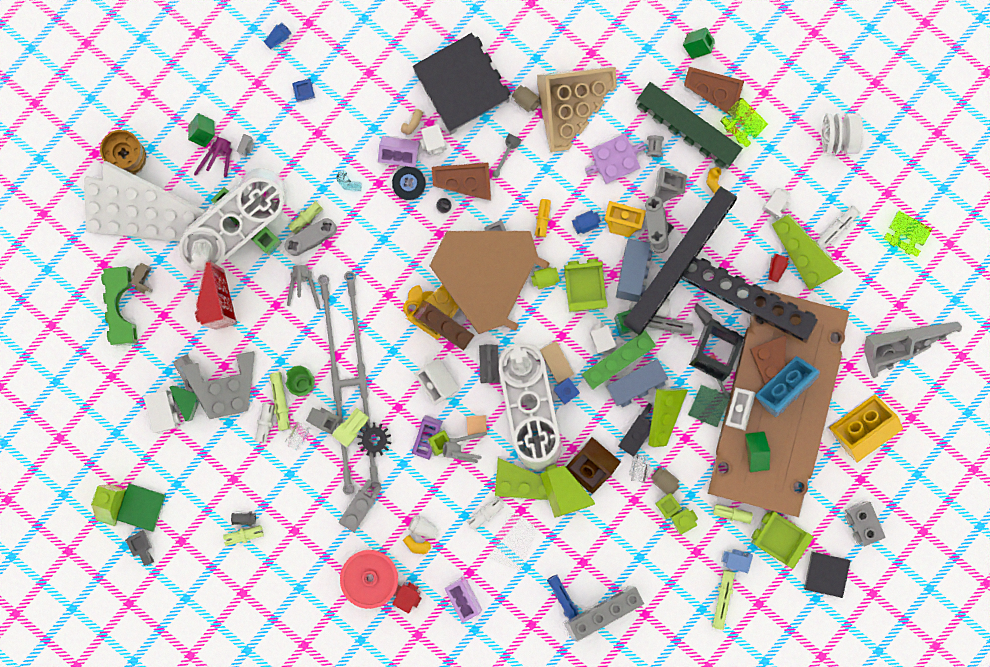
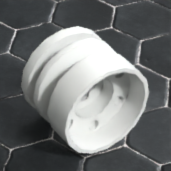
(845, 134)

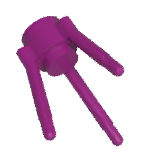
(219, 147)

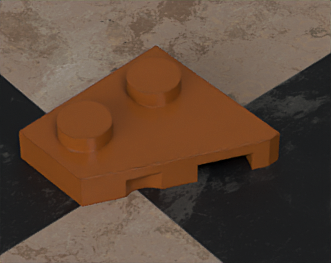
(770, 358)

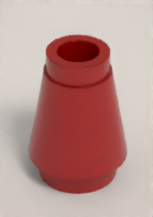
(777, 267)

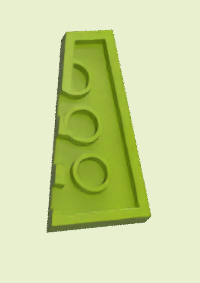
(807, 256)

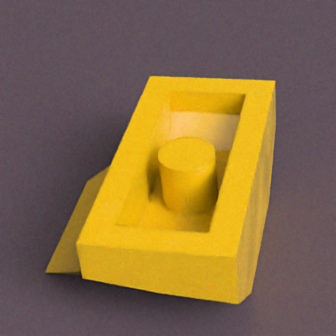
(623, 219)

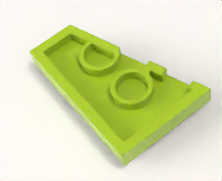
(665, 414)
(518, 482)

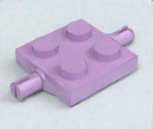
(615, 158)

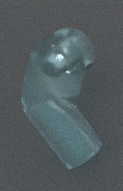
(344, 181)

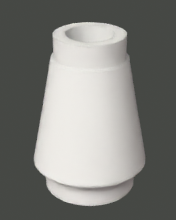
(422, 527)

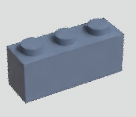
(633, 270)
(637, 383)

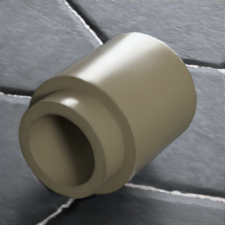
(526, 98)
(665, 481)

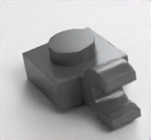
(139, 545)

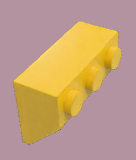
(866, 428)

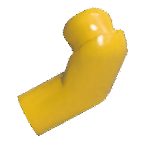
(713, 178)
(416, 548)

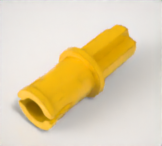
(543, 218)

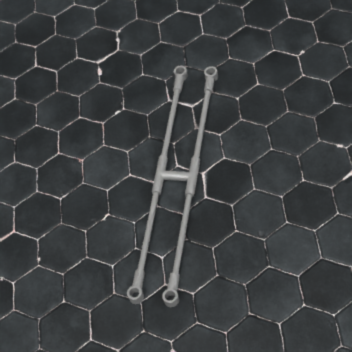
(337, 384)

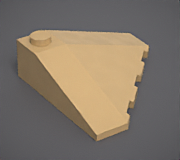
(569, 101)

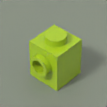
(684, 520)

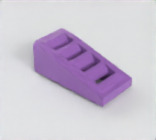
(432, 422)

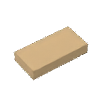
(556, 362)

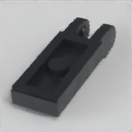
(637, 433)

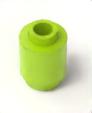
(545, 278)

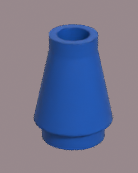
(278, 35)

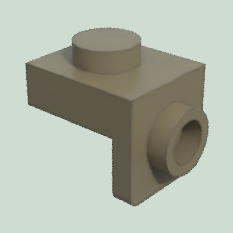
(140, 274)

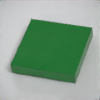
(141, 507)

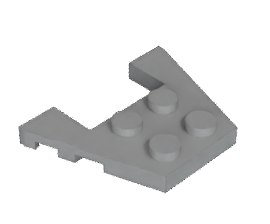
(226, 394)

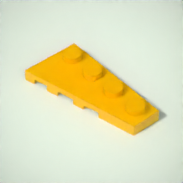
(444, 302)

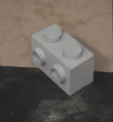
(864, 523)

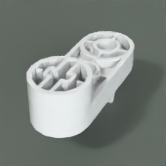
(251, 214)
(524, 380)

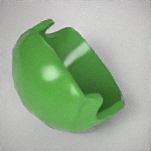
(300, 381)

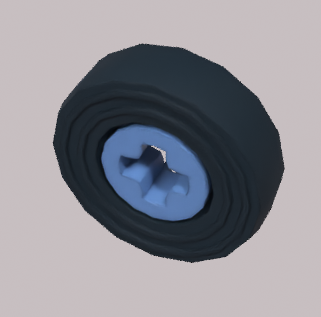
(418, 183)

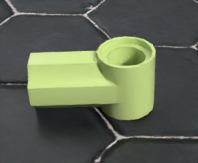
(348, 430)

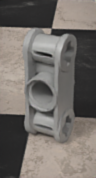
(657, 224)
(310, 237)

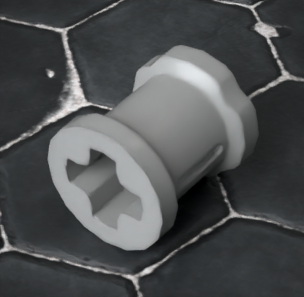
(655, 146)

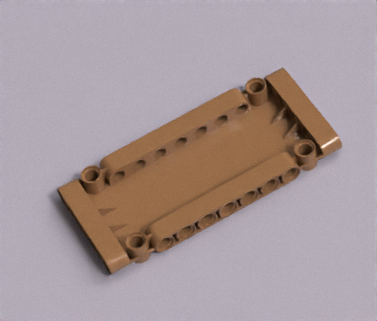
(795, 432)

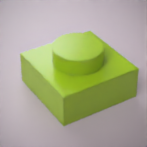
(668, 505)

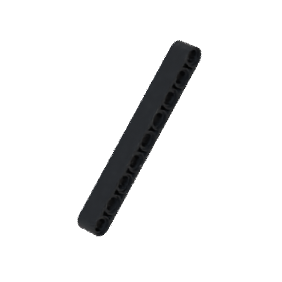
(680, 261)

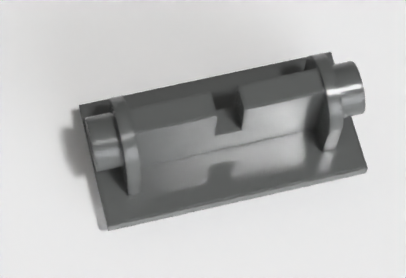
(489, 363)

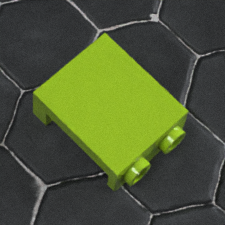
(585, 286)
(781, 539)

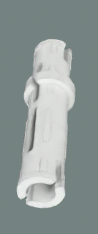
(841, 224)

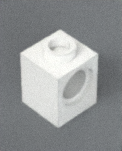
(602, 338)

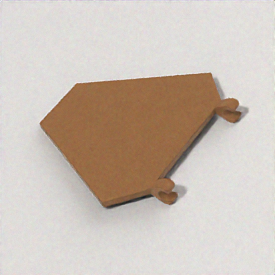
(486, 273)

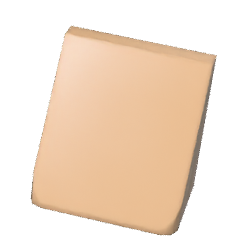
(476, 424)

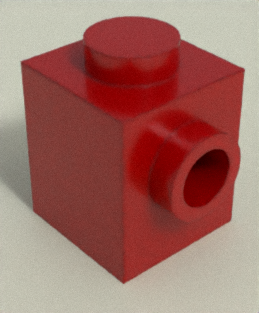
(407, 597)

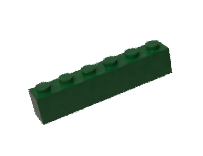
(688, 125)

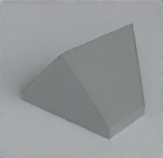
(669, 184)

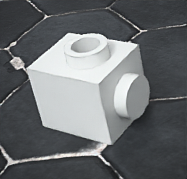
(433, 140)

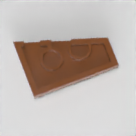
(714, 88)
(464, 179)

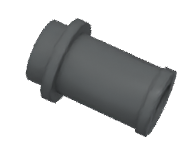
(243, 518)

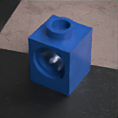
(566, 391)

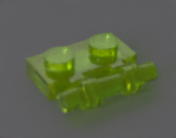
(747, 118)
(909, 228)

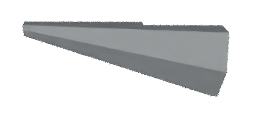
(891, 347)

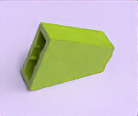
(564, 491)
(107, 503)

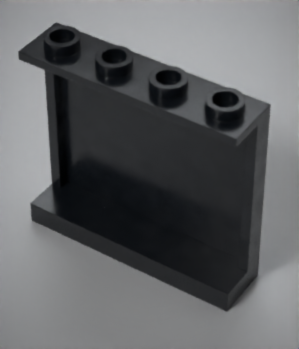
(461, 82)

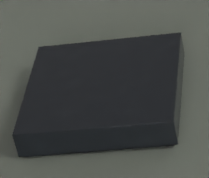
(827, 574)

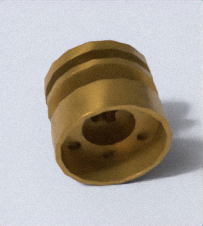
(117, 144)

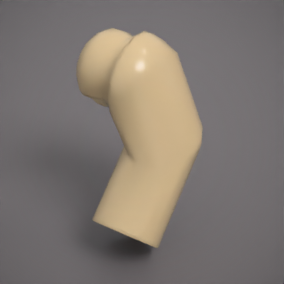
(414, 122)

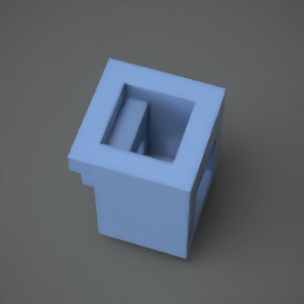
(736, 560)

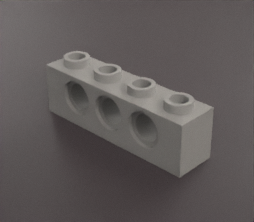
(604, 613)

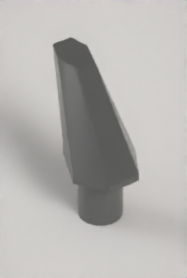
(703, 314)

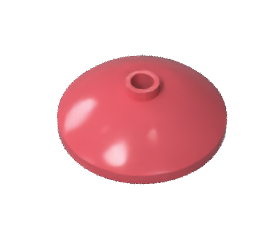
(369, 593)

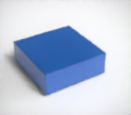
(303, 90)

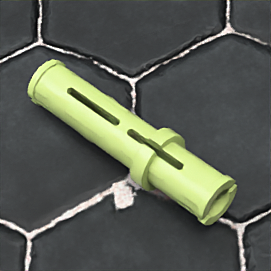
(279, 400)
(723, 599)

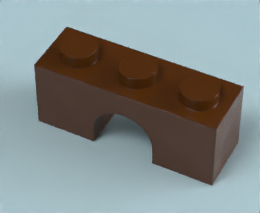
(443, 325)

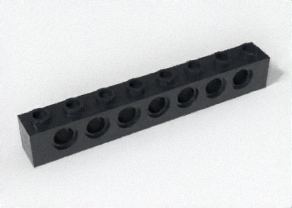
(801, 331)

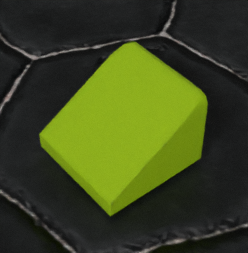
(437, 442)

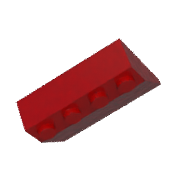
(214, 299)

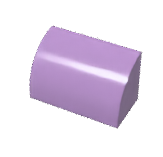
(398, 151)
(463, 599)

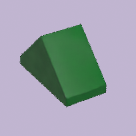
(186, 401)
(757, 451)

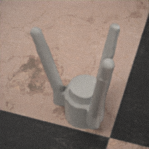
(299, 275)
(453, 449)

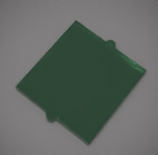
(709, 405)

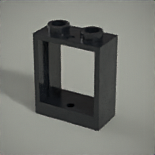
(709, 365)

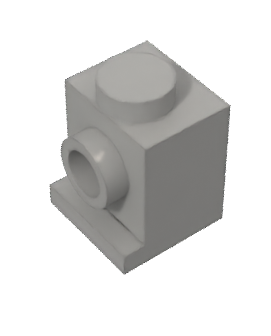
(323, 419)

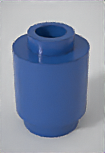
(586, 222)

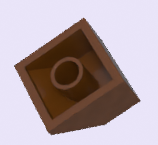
(592, 465)

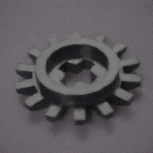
(381, 444)

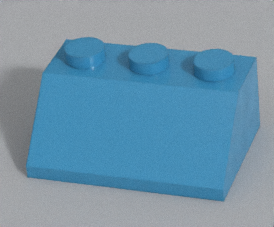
(787, 386)

